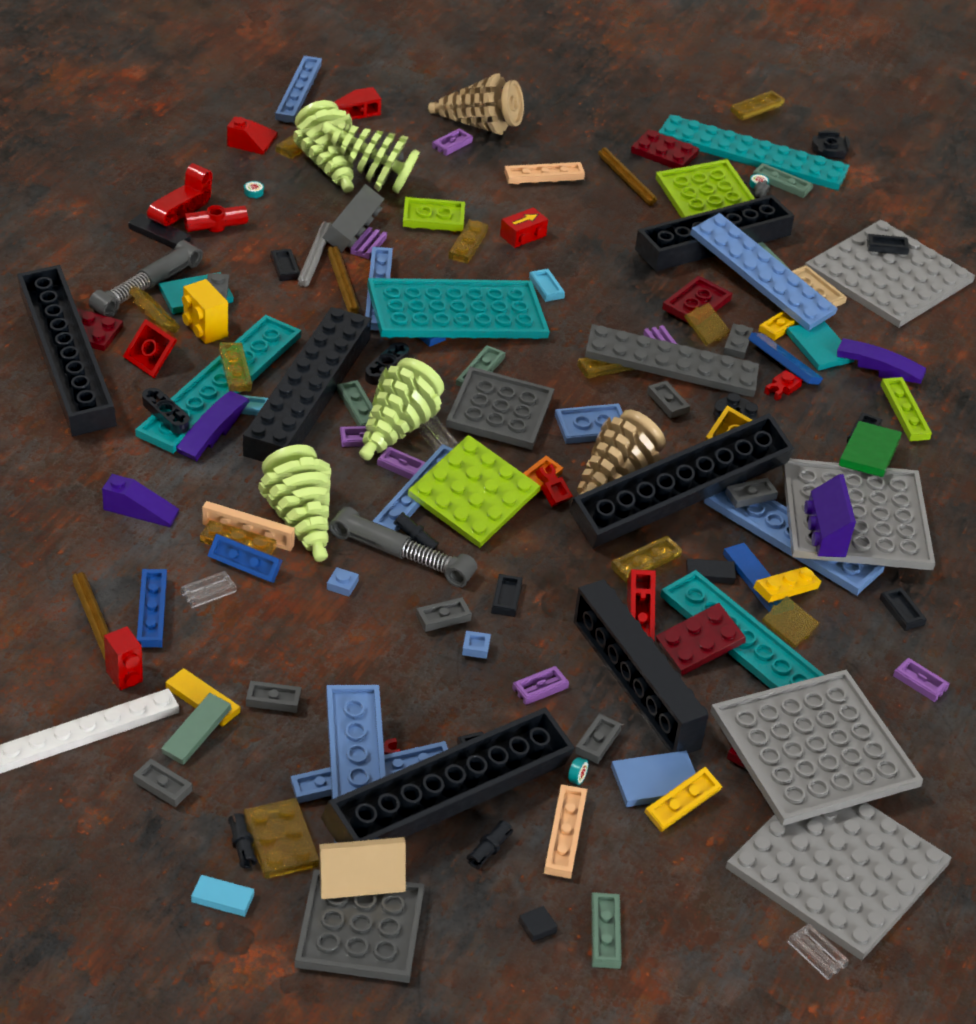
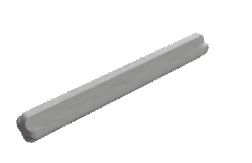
(313, 256)

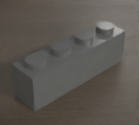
(353, 218)

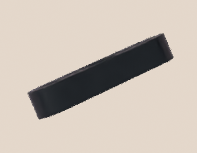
(371, 371)
(176, 414)

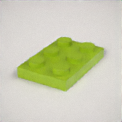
(434, 214)

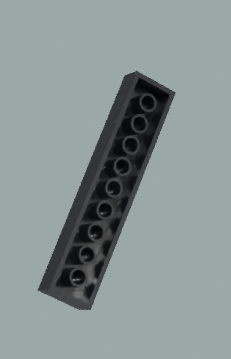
(66, 351)
(308, 384)
(680, 480)
(450, 781)

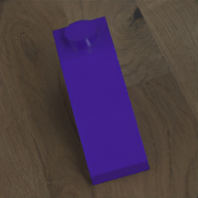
(134, 500)

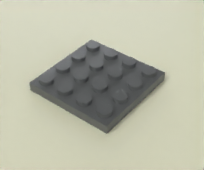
(500, 408)
(361, 933)

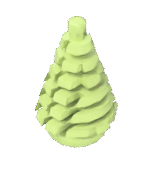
(319, 145)
(369, 152)
(402, 401)
(299, 492)

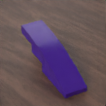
(877, 358)
(212, 424)

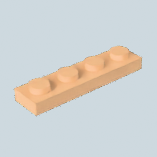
(544, 172)
(281, 533)
(565, 831)

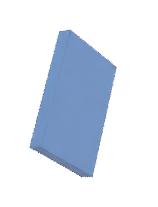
(584, 423)
(651, 777)

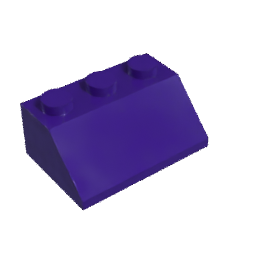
(830, 517)

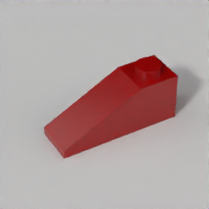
(361, 103)
(642, 598)

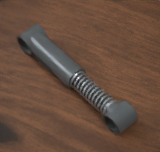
(182, 256)
(350, 524)

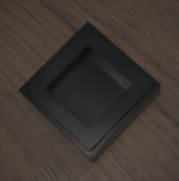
(538, 923)

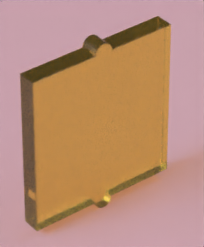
(707, 324)
(790, 622)

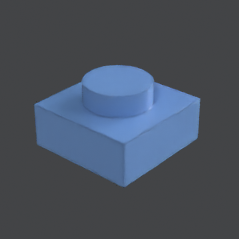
(342, 581)
(476, 644)

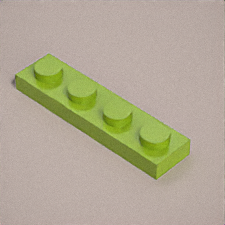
(906, 409)

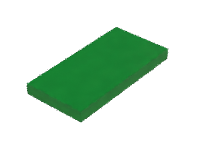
(870, 449)

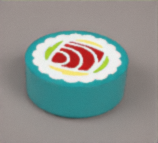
(755, 178)
(254, 189)
(578, 770)

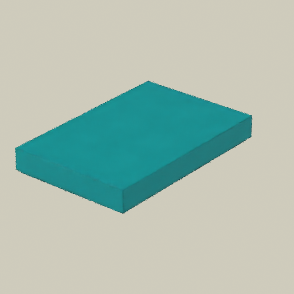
(173, 292)
(818, 345)

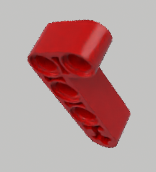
(184, 199)

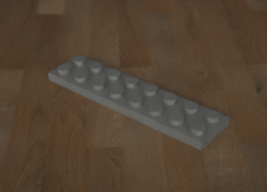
(672, 360)

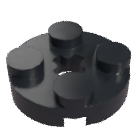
(830, 145)
(737, 403)

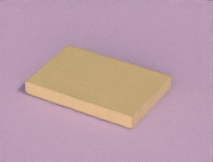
(820, 285)
(362, 868)

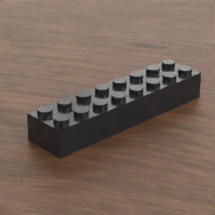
(672, 245)
(640, 668)

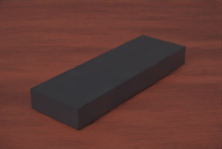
(164, 234)

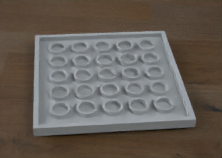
(889, 283)
(887, 513)
(815, 747)
(841, 872)

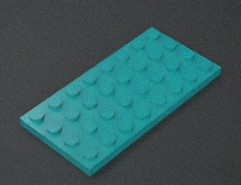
(457, 308)

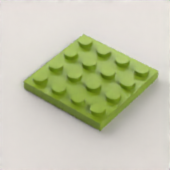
(703, 187)
(473, 491)

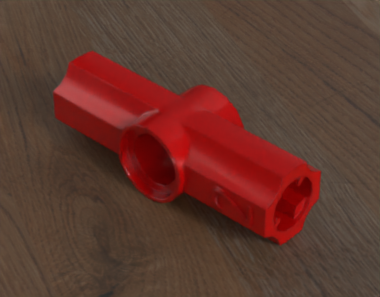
(215, 218)

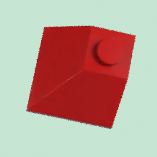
(249, 135)
(150, 347)

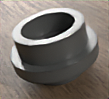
(761, 189)

